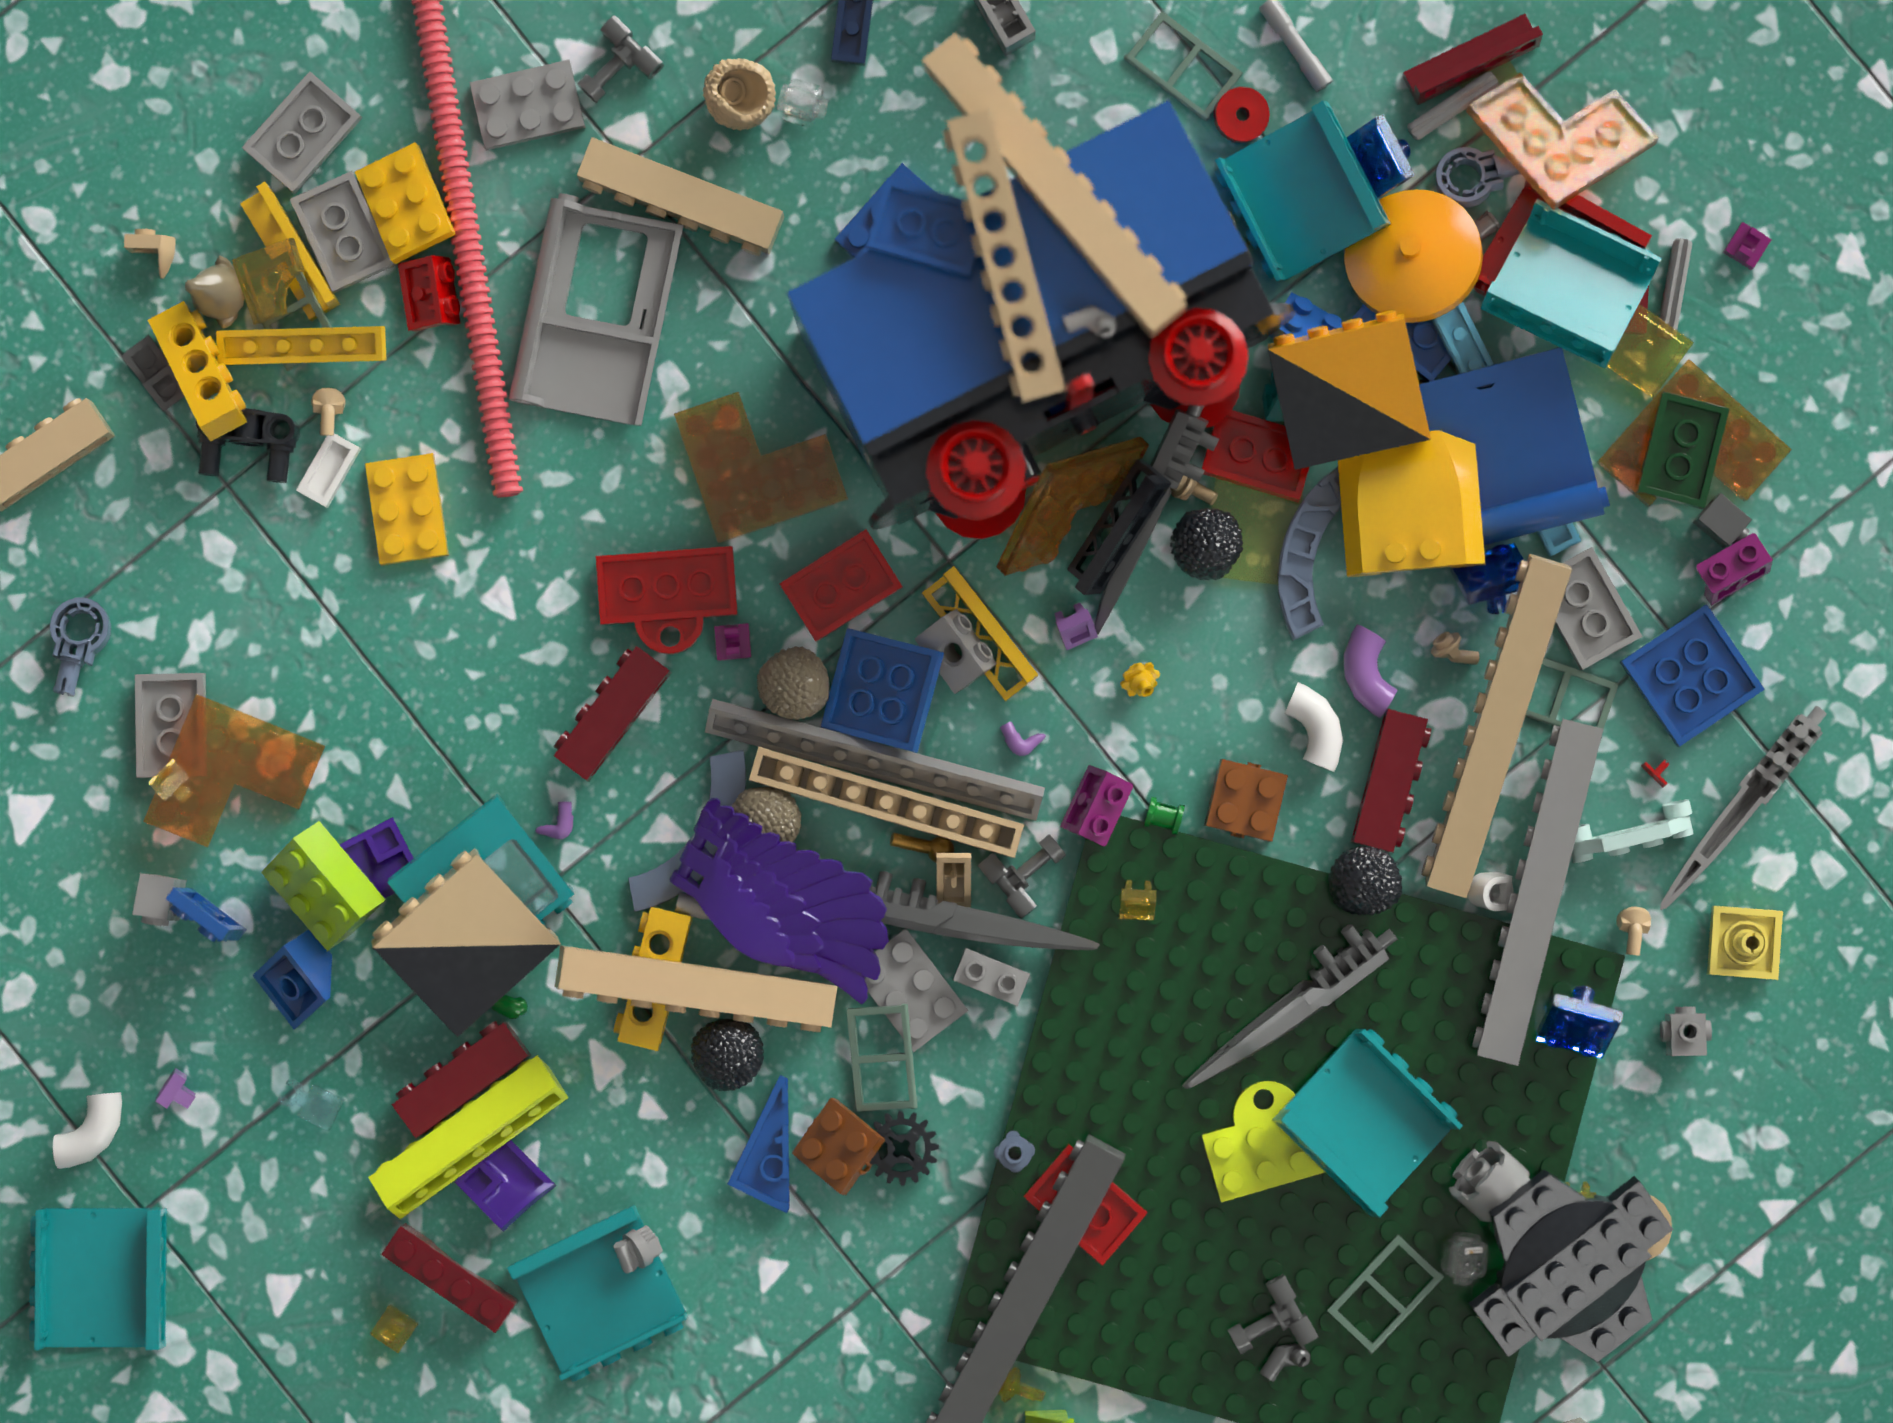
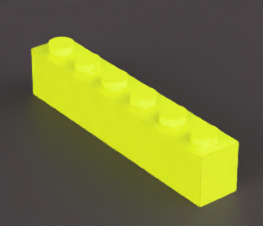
(468, 1137)

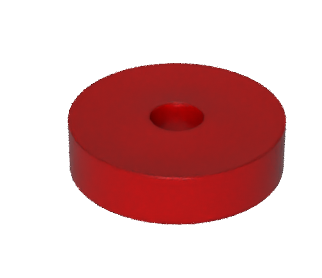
(1255, 107)

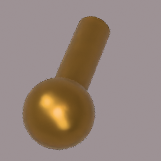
(932, 847)

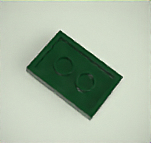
(1682, 450)

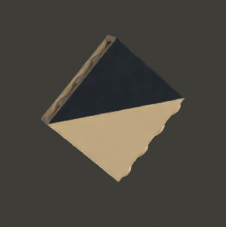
(464, 942)

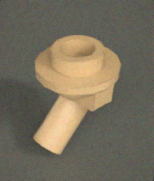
(328, 403)
(1189, 486)
(1447, 646)
(1634, 922)

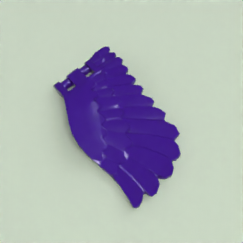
(784, 901)

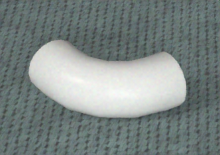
(1321, 726)
(93, 1135)

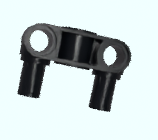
(254, 433)

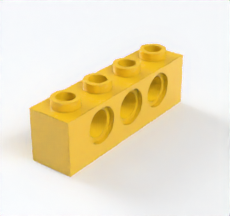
(172, 330)
(676, 928)

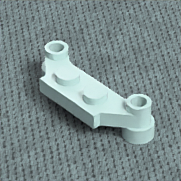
(1676, 823)

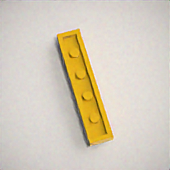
(301, 345)

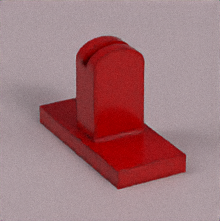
(1655, 773)

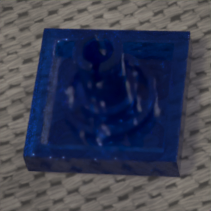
(1381, 155)
(1492, 580)
(1579, 1023)

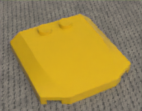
(1412, 507)

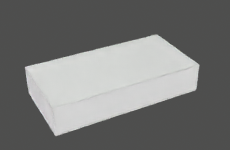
(328, 469)

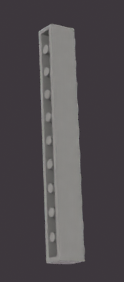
(1539, 892)

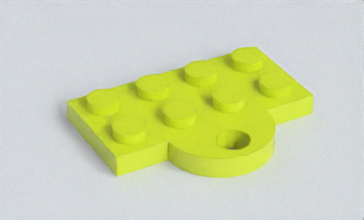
(1255, 1149)

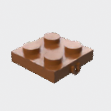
(1246, 800)
(838, 1146)

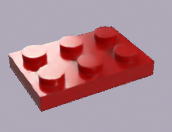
(1255, 456)
(841, 585)
(1112, 1221)

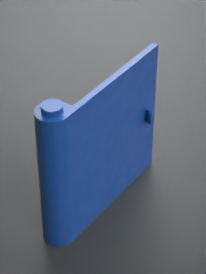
(1526, 441)

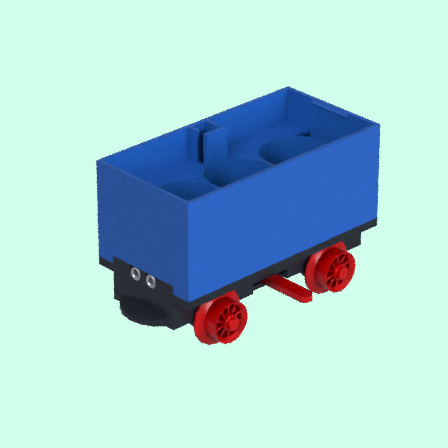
(924, 365)

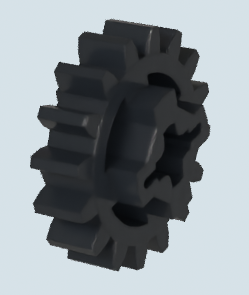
(912, 1136)

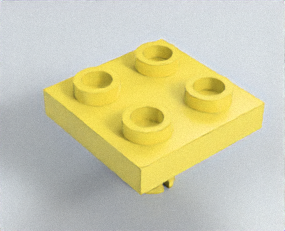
(1745, 942)

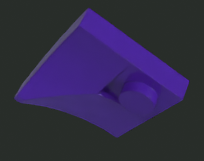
(379, 854)
(505, 1184)

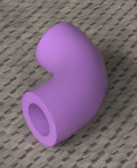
(1363, 673)

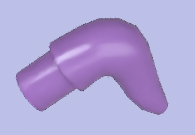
(1016, 743)
(564, 823)

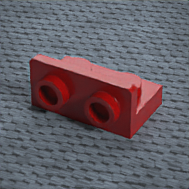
(429, 292)

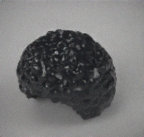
(1206, 543)
(1365, 881)
(727, 1054)

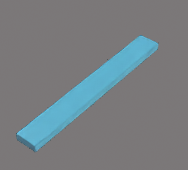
(1468, 354)

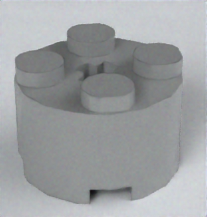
(1487, 1179)

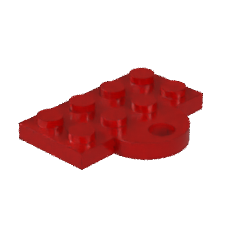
(666, 592)

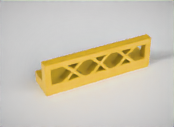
(275, 226)
(991, 627)

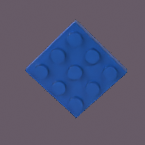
(1692, 675)
(882, 690)

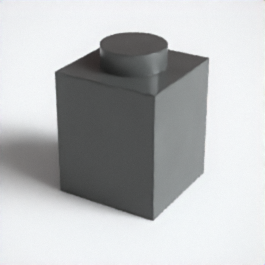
(1723, 521)

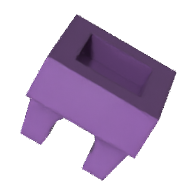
(1076, 628)
(175, 1091)

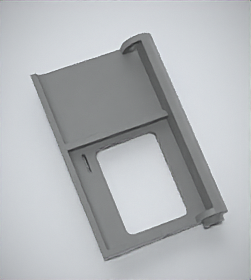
(585, 362)

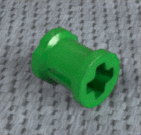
(1164, 815)

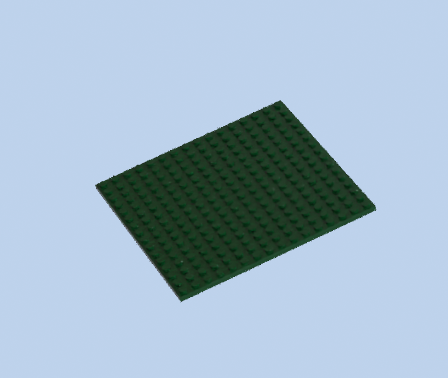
(1111, 1062)

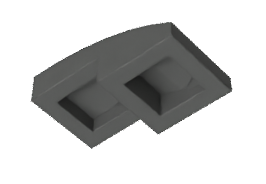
(154, 372)

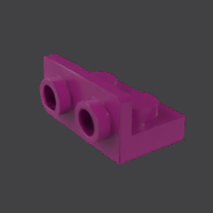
(1734, 568)
(1097, 805)

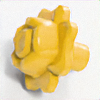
(1140, 679)

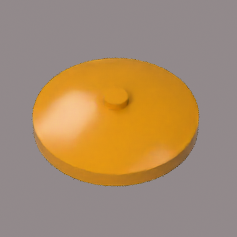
(1420, 260)

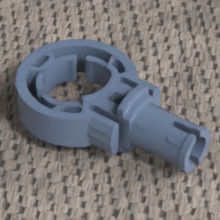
(1480, 162)
(86, 649)

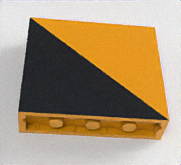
(1348, 390)

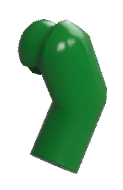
(510, 1007)

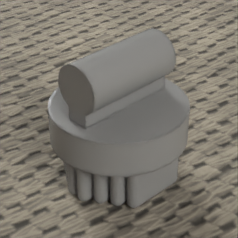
(637, 1249)

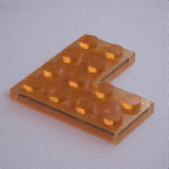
(1559, 154)
(1746, 451)
(749, 489)
(1059, 493)
(226, 749)

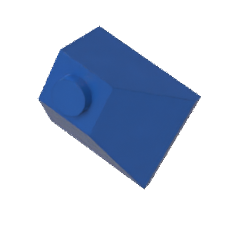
(297, 978)

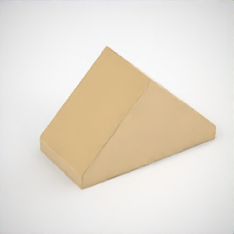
(954, 878)

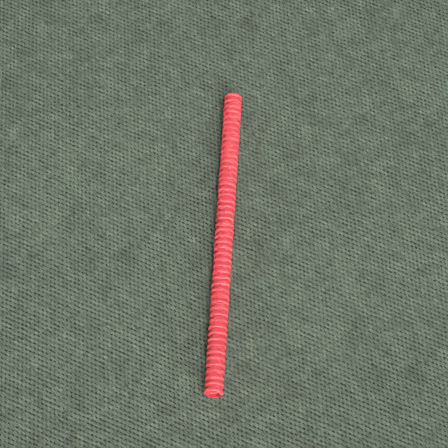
(467, 247)

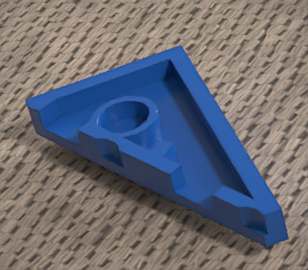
(765, 1159)

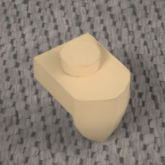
(147, 242)

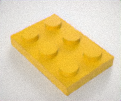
(405, 203)
(406, 509)

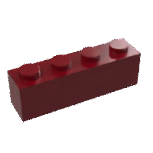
(612, 713)
(1390, 780)
(460, 1079)

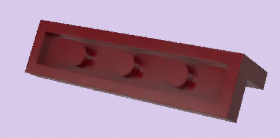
(1472, 58)

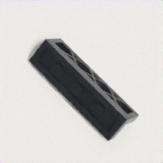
(1124, 531)

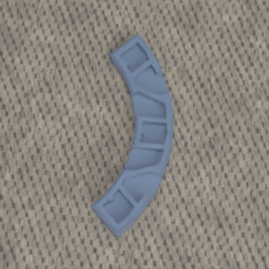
(1299, 553)
(727, 782)

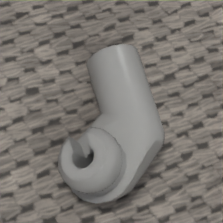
(1092, 319)

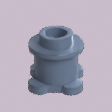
(1014, 1139)

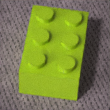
(323, 885)

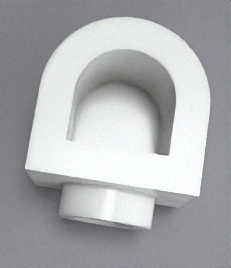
(1491, 890)

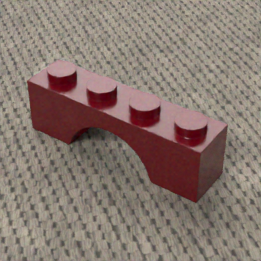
(448, 1278)

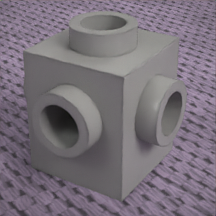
(1698, 1032)

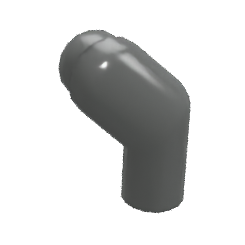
(1283, 1357)

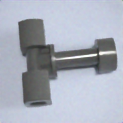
(626, 53)
(1013, 881)
(1284, 1314)

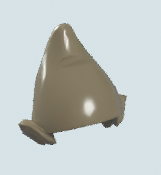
(217, 292)

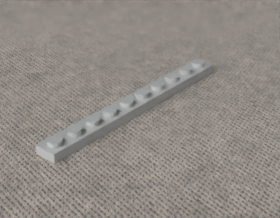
(874, 759)

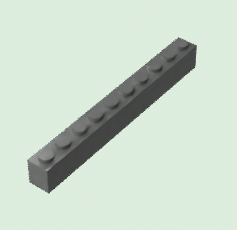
(1029, 1283)

